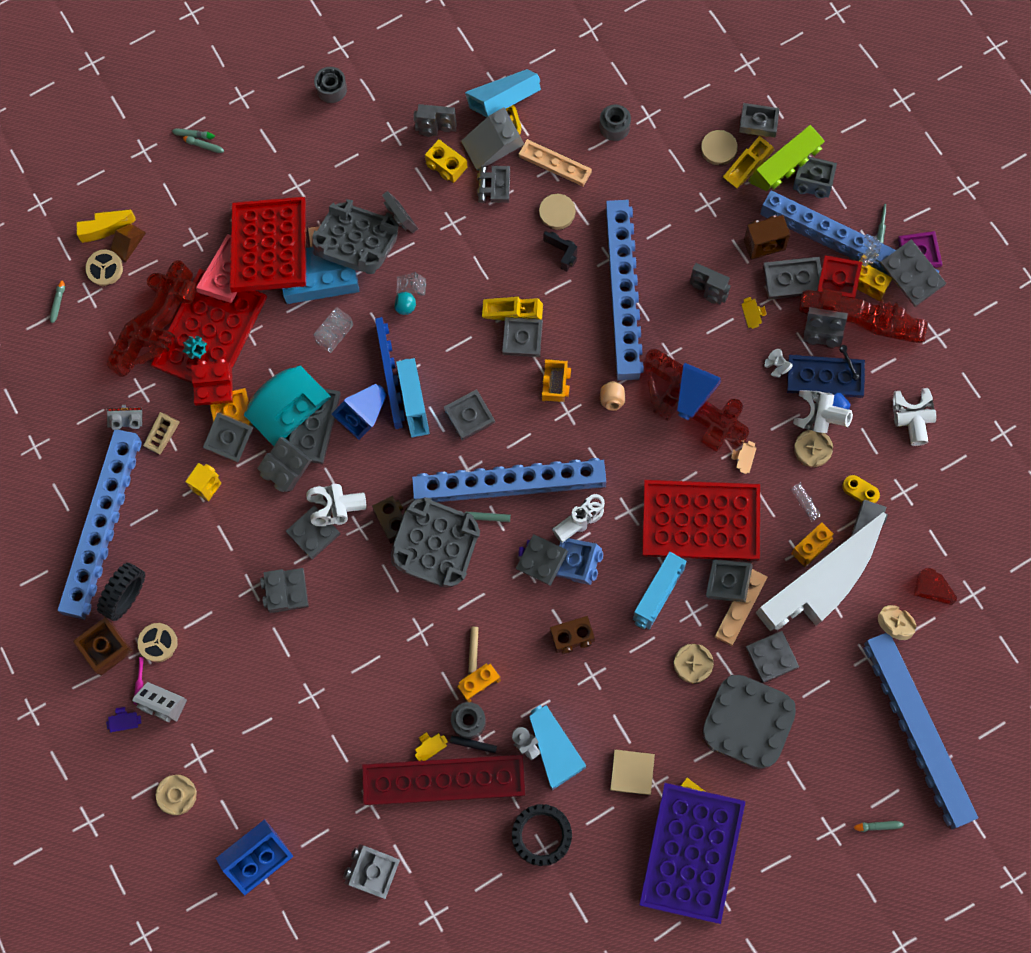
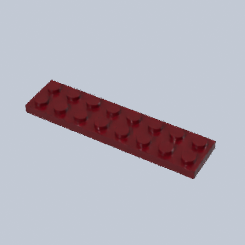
(443, 780)

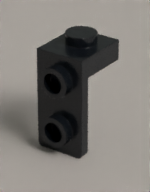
(569, 258)

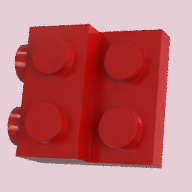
(840, 275)
(212, 382)

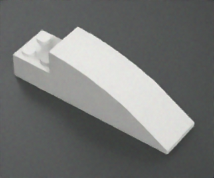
(825, 583)

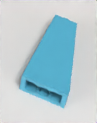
(503, 92)
(412, 397)
(557, 752)

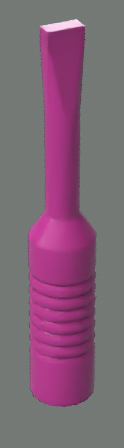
(139, 683)

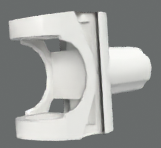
(822, 412)
(915, 416)
(339, 504)
(572, 524)

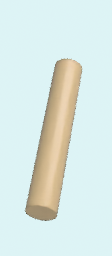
(473, 649)

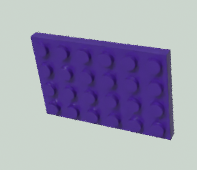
(692, 853)

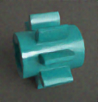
(194, 347)

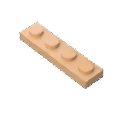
(555, 163)
(739, 611)

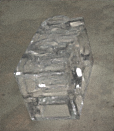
(333, 329)

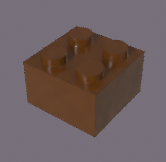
(766, 236)
(103, 646)

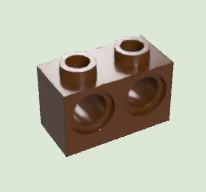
(570, 629)

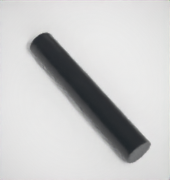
(473, 744)

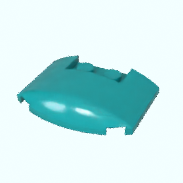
(285, 403)

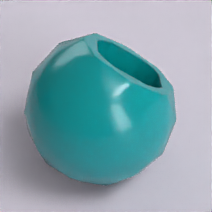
(404, 303)

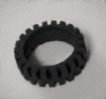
(121, 591)
(521, 820)

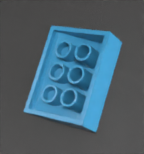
(322, 280)

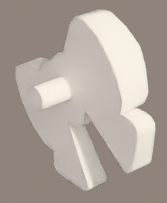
(776, 358)

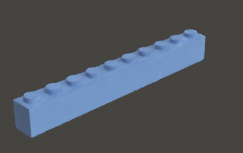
(920, 730)

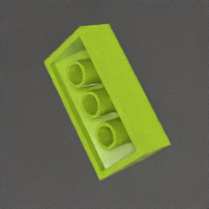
(786, 159)

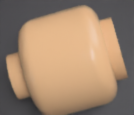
(612, 396)

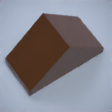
(126, 241)

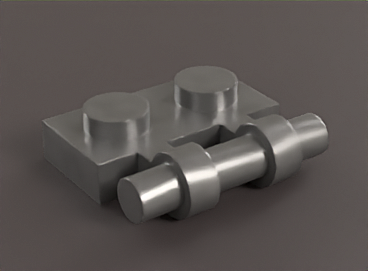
(499, 184)

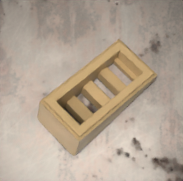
(166, 436)

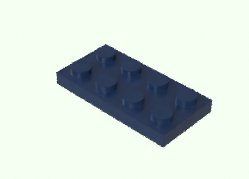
(825, 375)

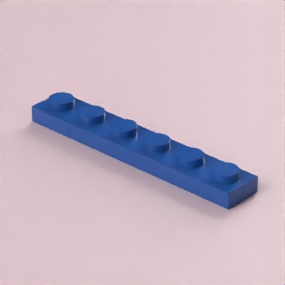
(391, 380)

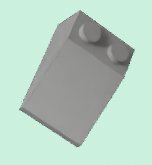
(492, 139)

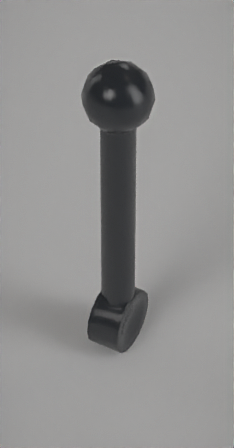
(843, 349)

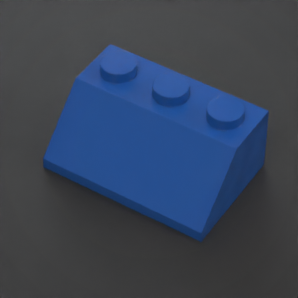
(254, 857)

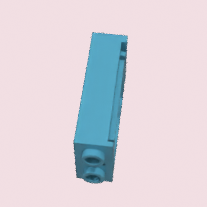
(659, 591)

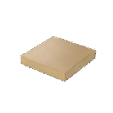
(632, 772)

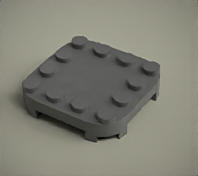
(355, 237)
(434, 543)
(749, 721)

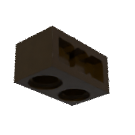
(388, 520)

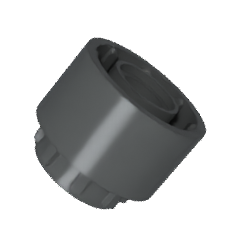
(323, 81)
(611, 130)
(464, 710)

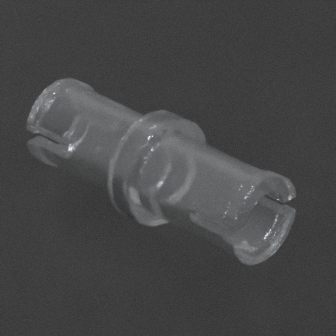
(806, 502)

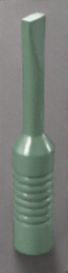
(881, 227)

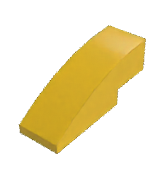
(749, 162)
(103, 225)
(512, 307)

